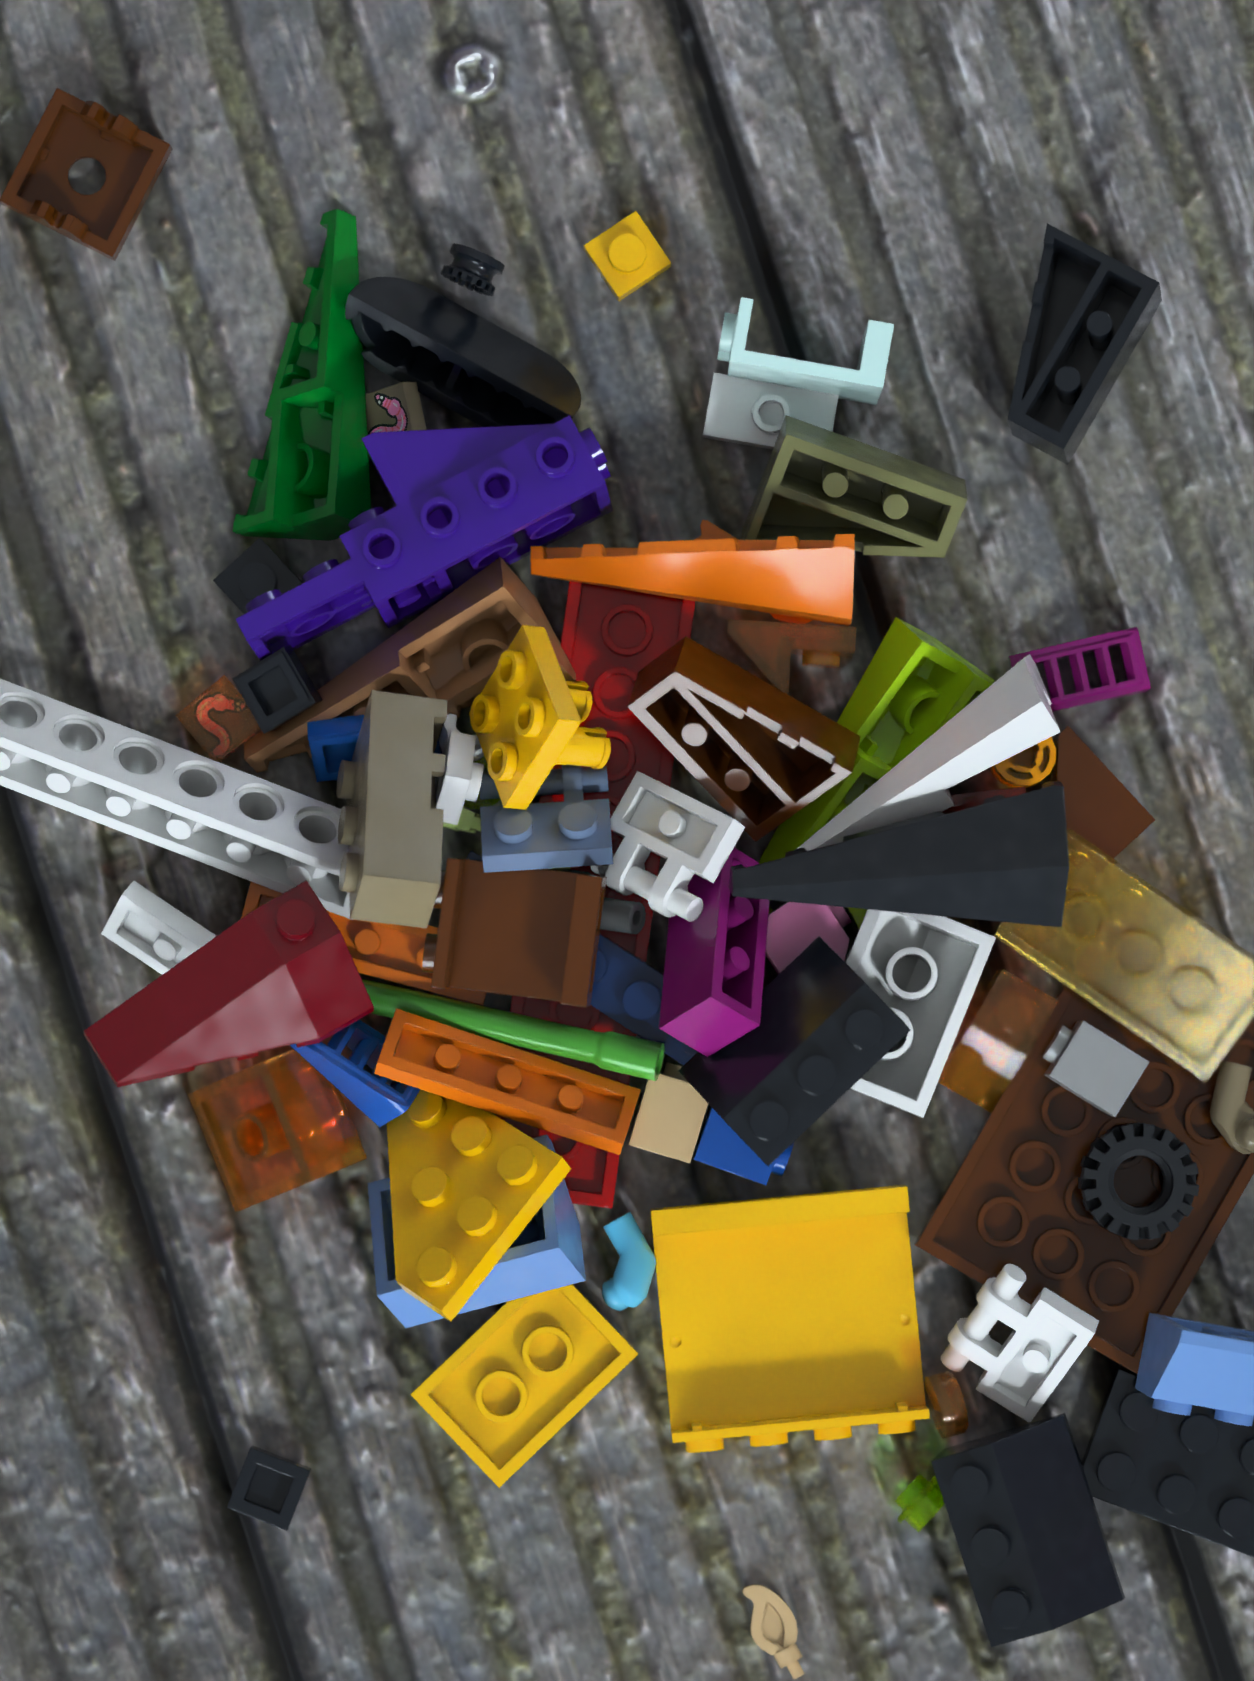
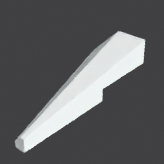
(987, 731)

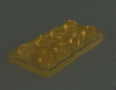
(1143, 961)

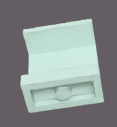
(850, 384)

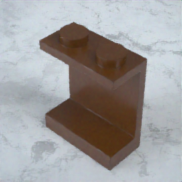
(516, 932)

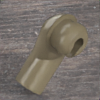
(1229, 1108)

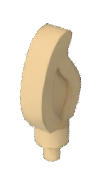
(774, 1627)

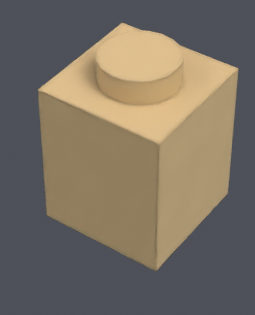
(669, 1116)

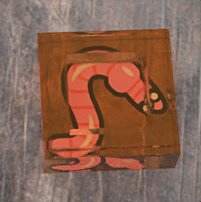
(219, 720)

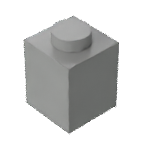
(1093, 1066)

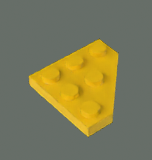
(460, 1196)

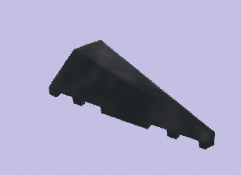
(973, 863)

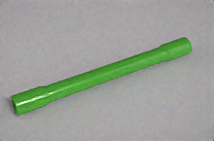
(605, 1049)

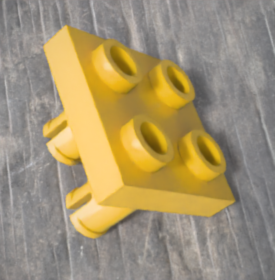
(532, 719)

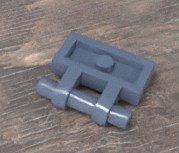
(552, 832)

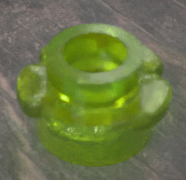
(920, 1502)

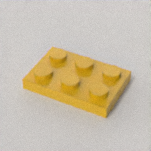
(523, 1377)

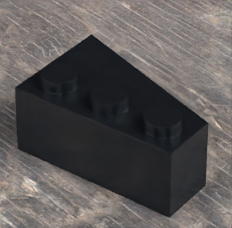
(1077, 341)

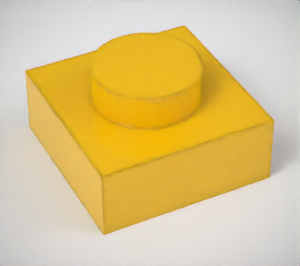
(627, 256)

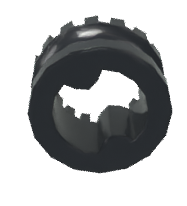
(472, 267)

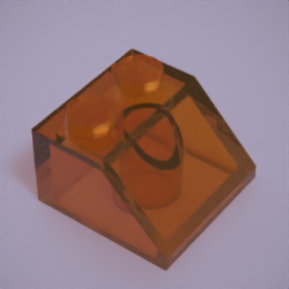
(275, 1128)

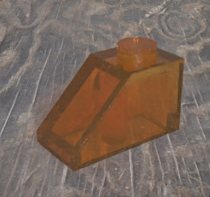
(996, 1039)

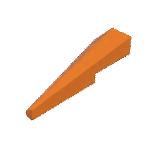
(758, 575)

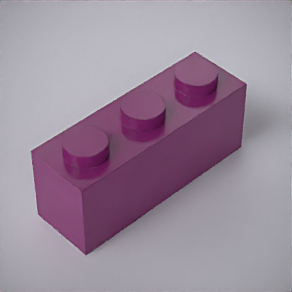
(715, 965)

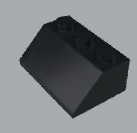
(812, 1045)
(1027, 1529)

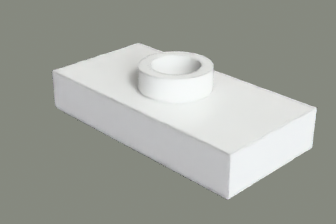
(755, 410)

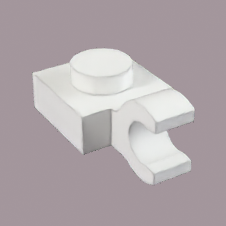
(461, 775)

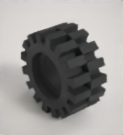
(1177, 1189)

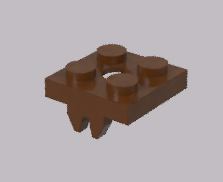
(75, 132)

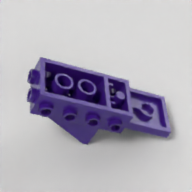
(456, 510)

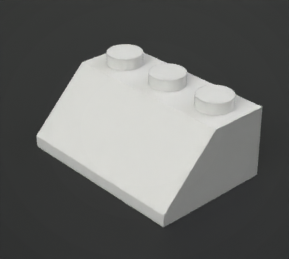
(927, 977)

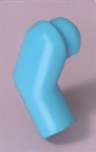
(635, 1264)

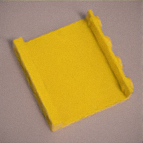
(789, 1317)

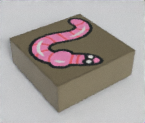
(394, 409)

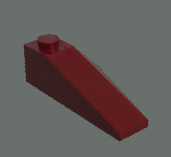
(251, 989)

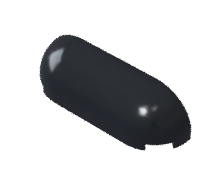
(458, 356)

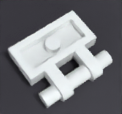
(675, 828)
(1035, 1354)

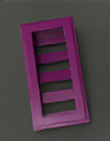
(1132, 658)

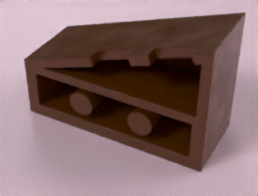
(741, 735)

